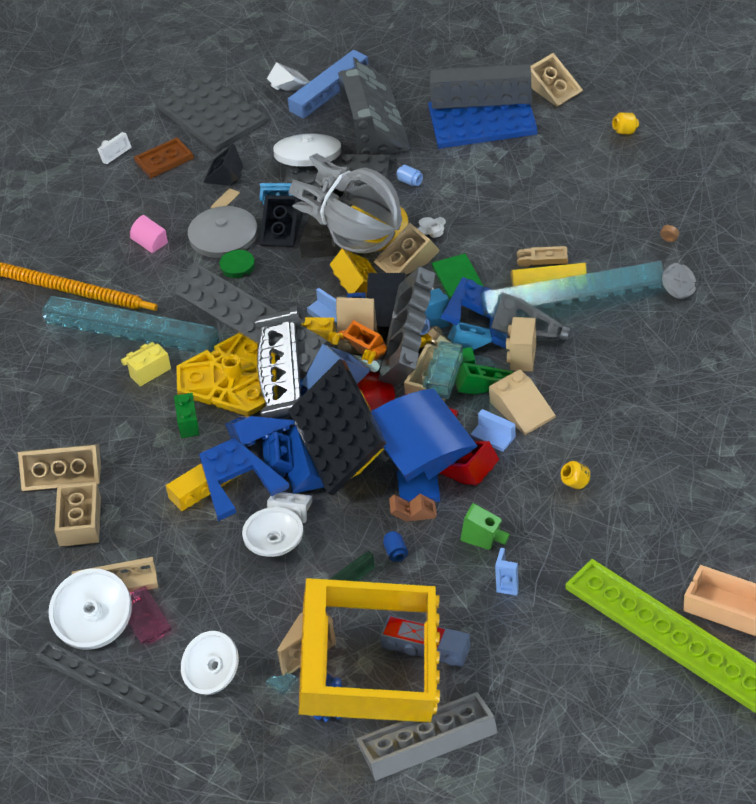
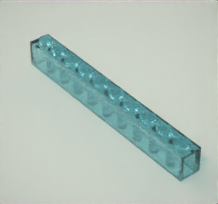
(580, 287)
(130, 325)

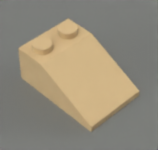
(553, 80)
(407, 252)
(357, 309)
(414, 381)
(520, 402)
(290, 648)

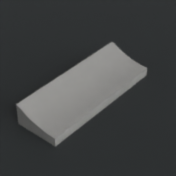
(416, 742)

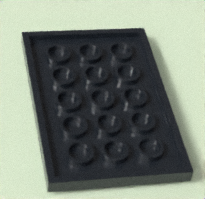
(337, 427)

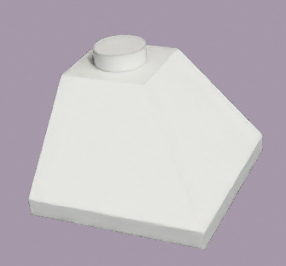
(286, 78)

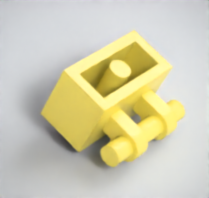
(147, 363)

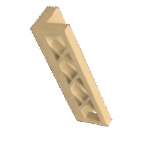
(135, 577)

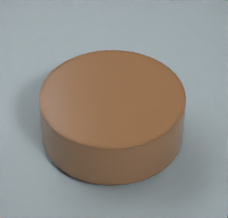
(669, 233)

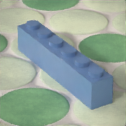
(323, 86)

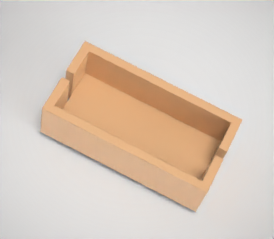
(722, 599)

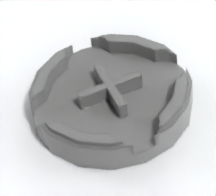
(679, 281)

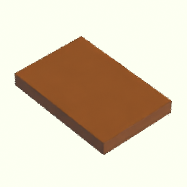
(163, 157)

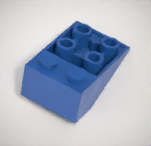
(249, 428)

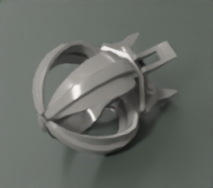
(337, 191)

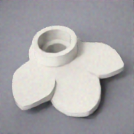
(432, 226)

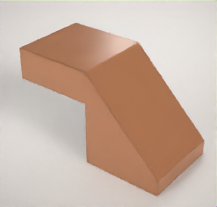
(417, 509)

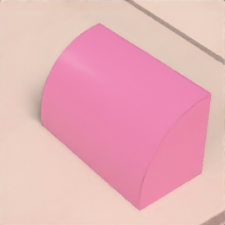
(148, 234)

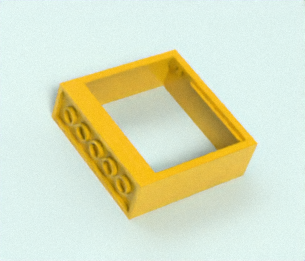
(321, 700)

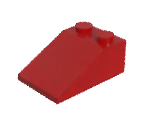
(474, 465)

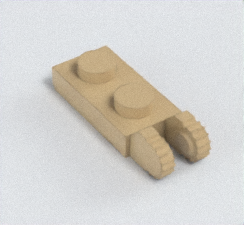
(542, 256)

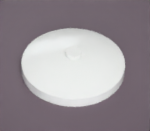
(297, 149)
(90, 609)

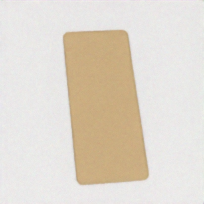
(226, 198)

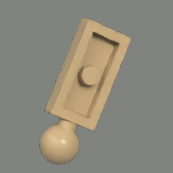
(437, 336)

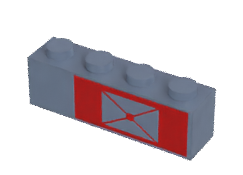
(408, 637)

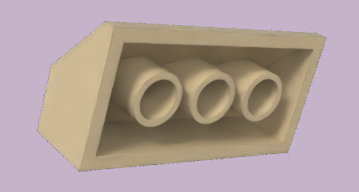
(59, 466)

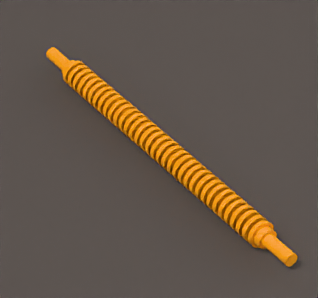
(75, 287)

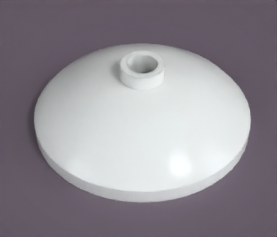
(272, 531)
(200, 662)

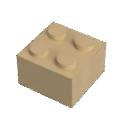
(521, 344)

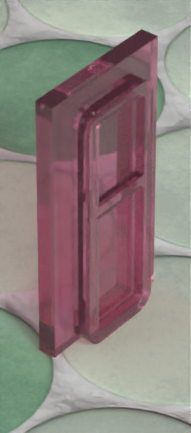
(146, 617)

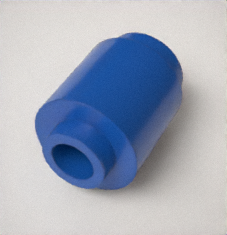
(395, 546)

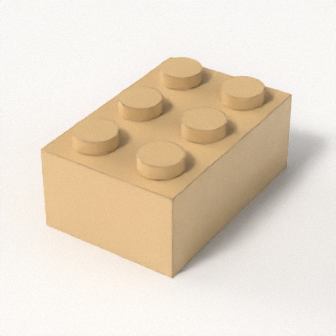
(77, 514)

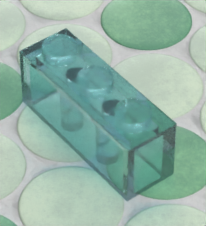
(444, 368)

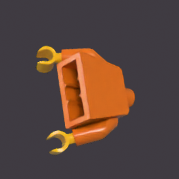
(362, 339)

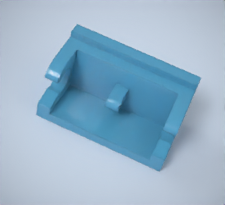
(274, 189)

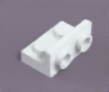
(295, 502)

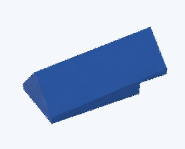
(303, 474)

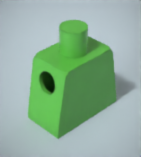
(482, 528)

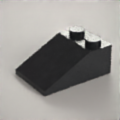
(280, 221)
(383, 289)

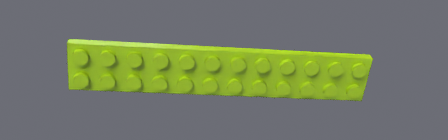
(667, 631)

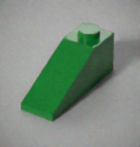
(477, 378)

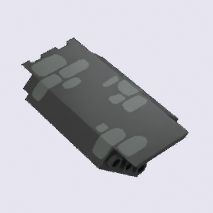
(373, 110)

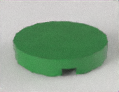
(237, 263)

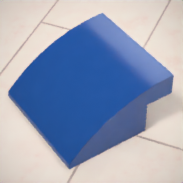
(422, 434)

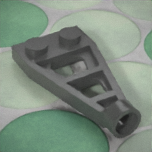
(507, 309)

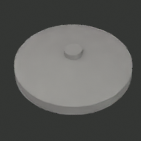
(222, 231)

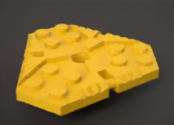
(227, 374)

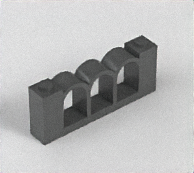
(406, 326)

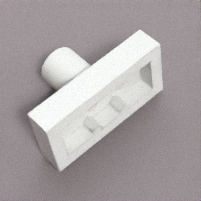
(115, 147)

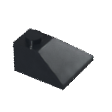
(225, 168)

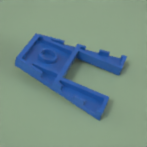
(468, 295)
(228, 462)

